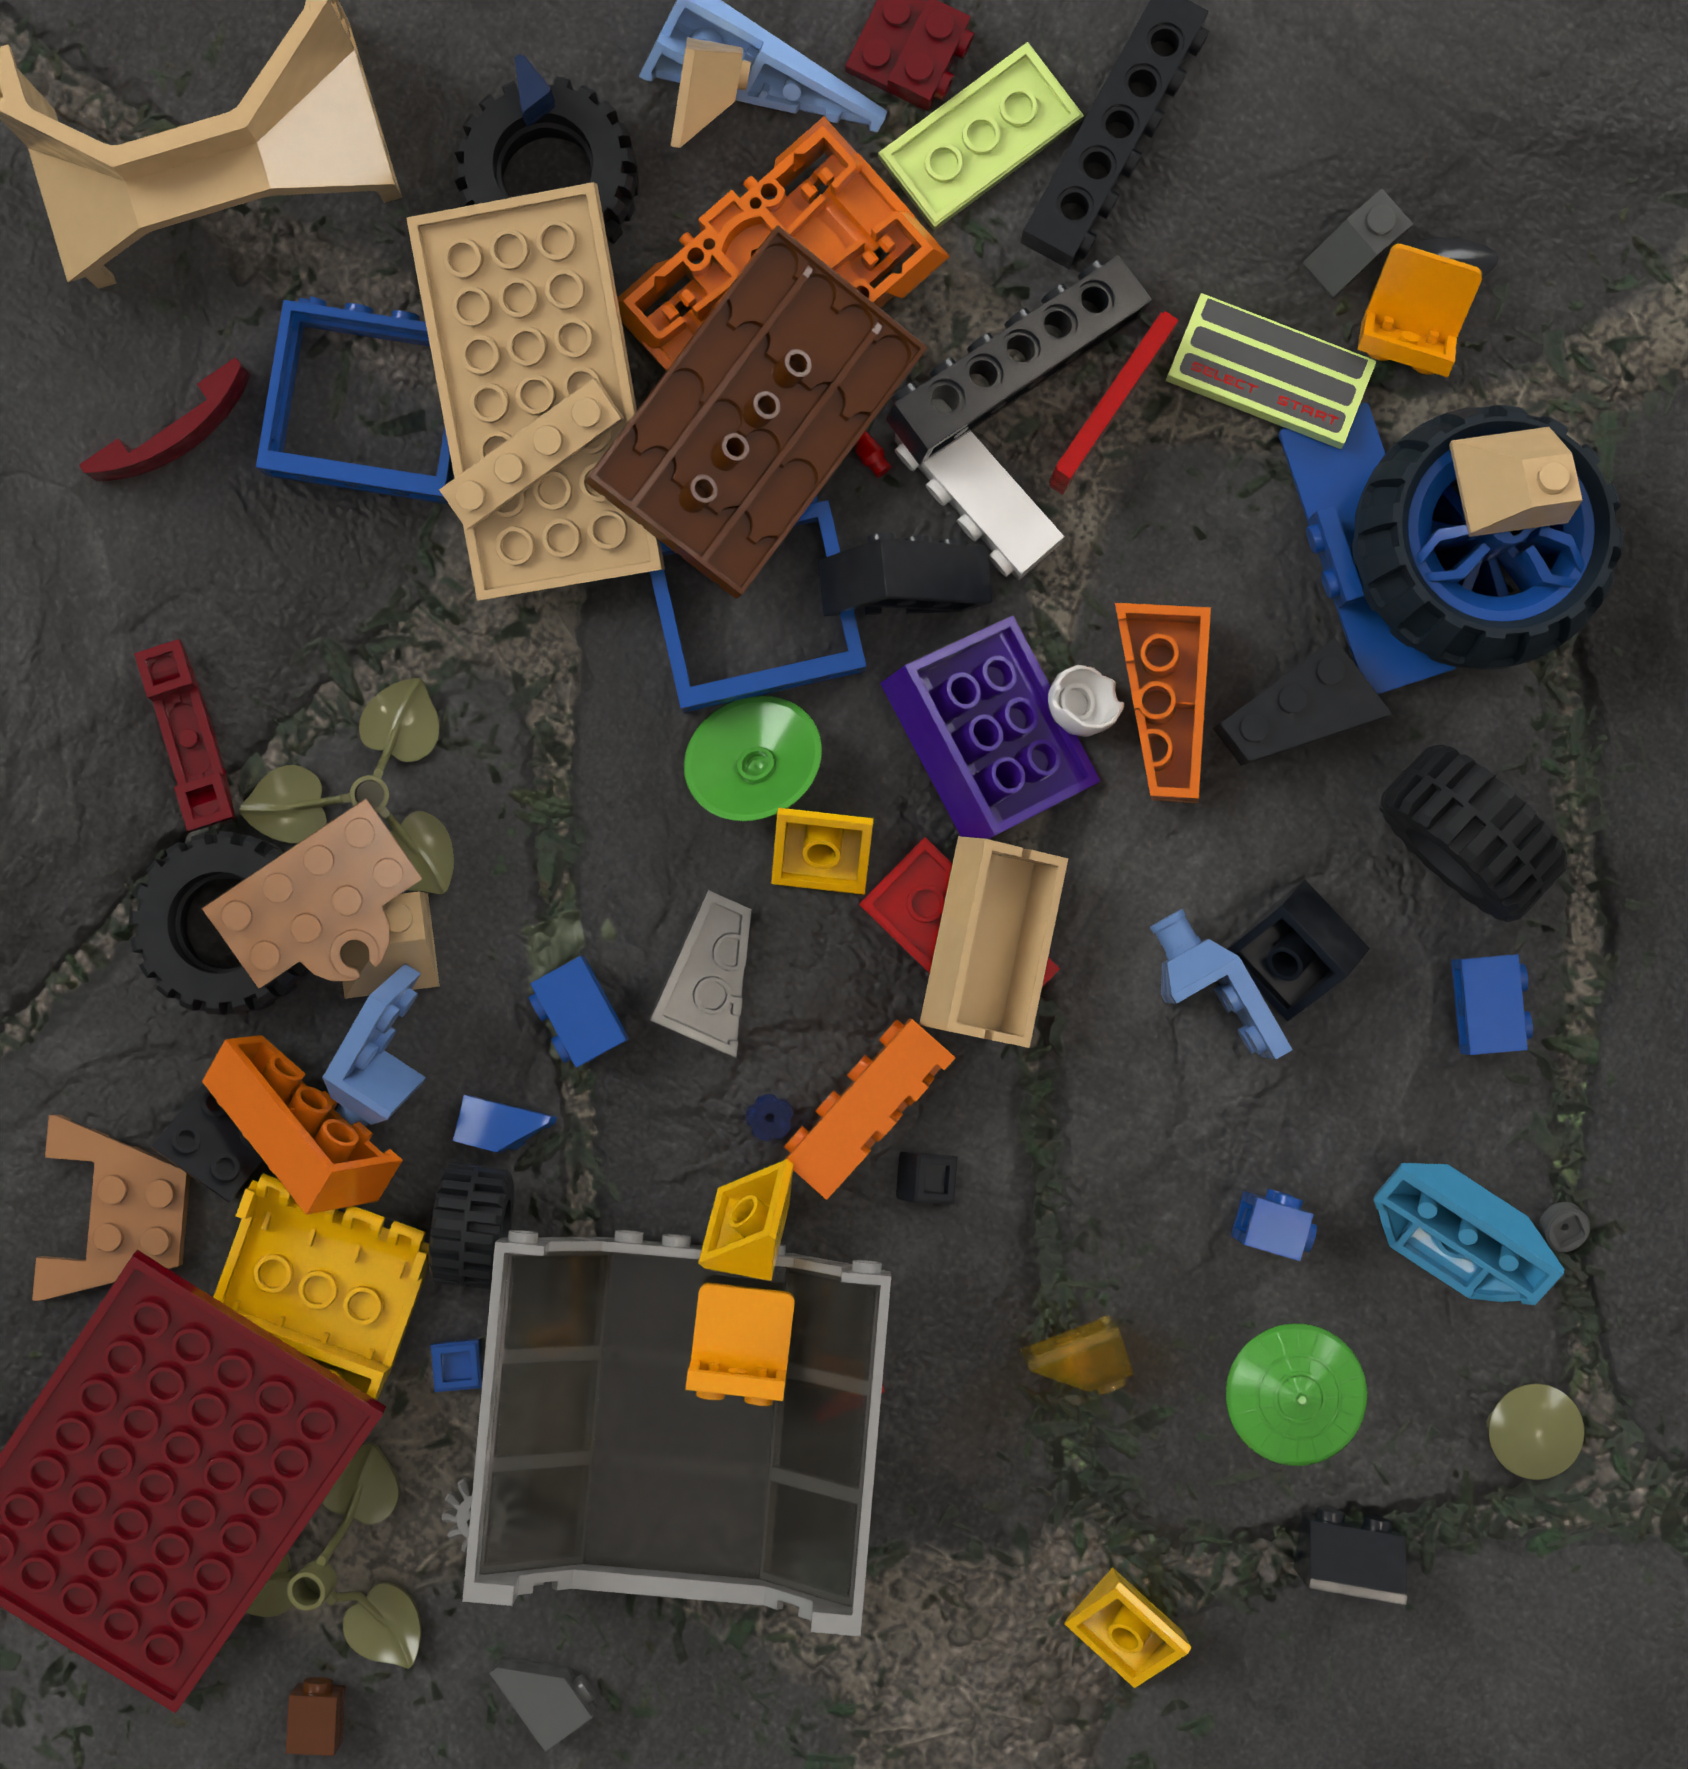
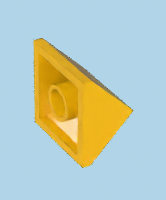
(821, 851)
(749, 1223)
(1127, 1630)

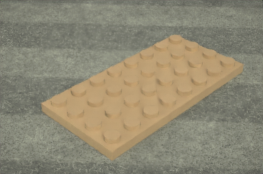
(514, 325)

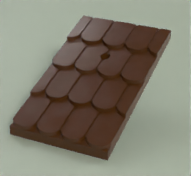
(781, 381)

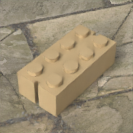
(993, 941)

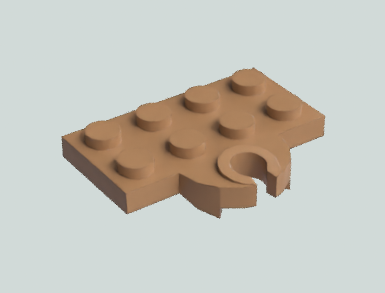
(317, 900)

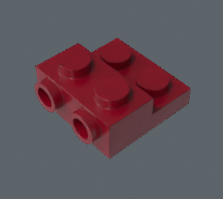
(911, 49)

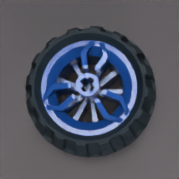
(1452, 613)

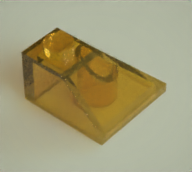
(1083, 1357)

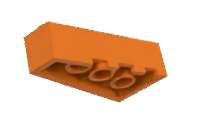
(1168, 681)
(867, 1107)
(296, 1129)

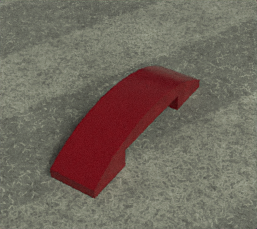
(222, 393)
(187, 734)

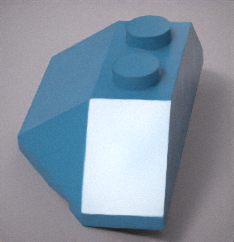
(1465, 1235)

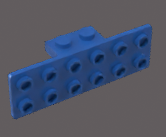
(1329, 491)

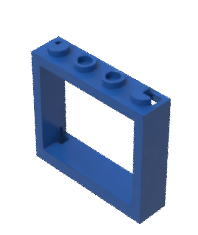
(354, 320)
(767, 680)

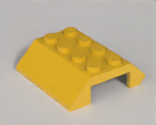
(325, 1281)

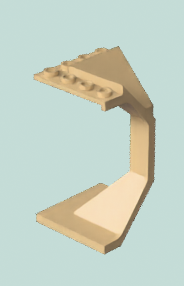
(295, 132)

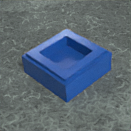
(457, 1365)

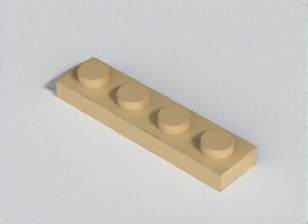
(531, 454)

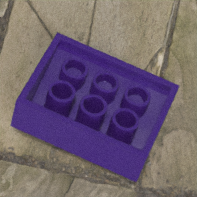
(988, 731)

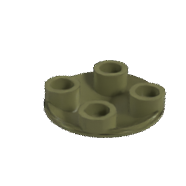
(1536, 1431)

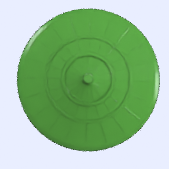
(752, 758)
(1296, 1394)

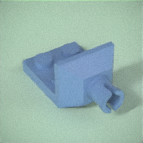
(1198, 963)
(362, 1074)

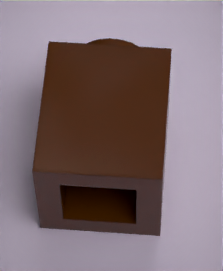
(315, 1717)

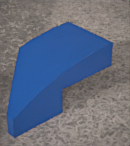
(497, 1125)

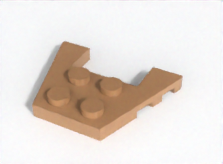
(134, 1206)

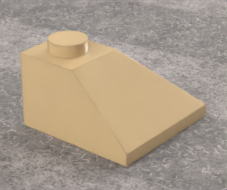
(707, 85)
(1515, 481)
(409, 943)

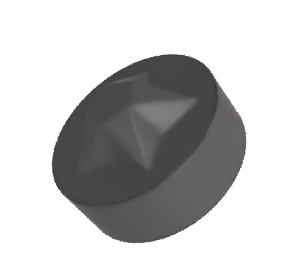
(1564, 1226)

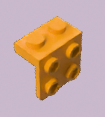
(1418, 309)
(741, 1343)

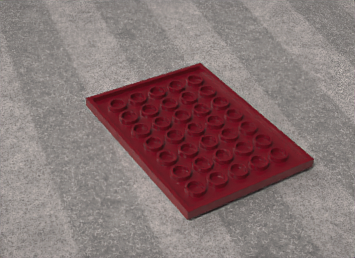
(166, 1479)

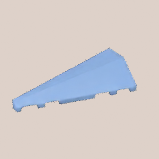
(777, 74)

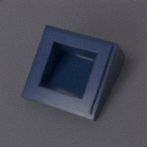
(534, 92)

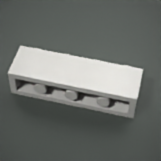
(988, 502)

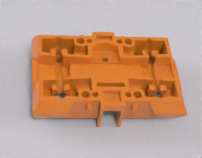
(838, 227)

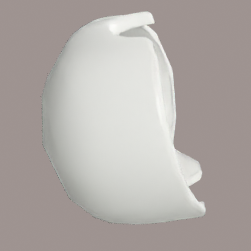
(1084, 701)

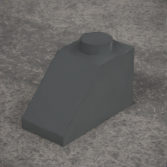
(1357, 243)
(545, 1697)

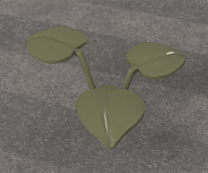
(399, 723)
(386, 1621)

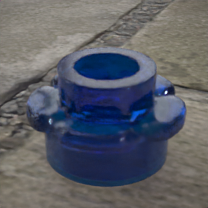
(769, 1104)

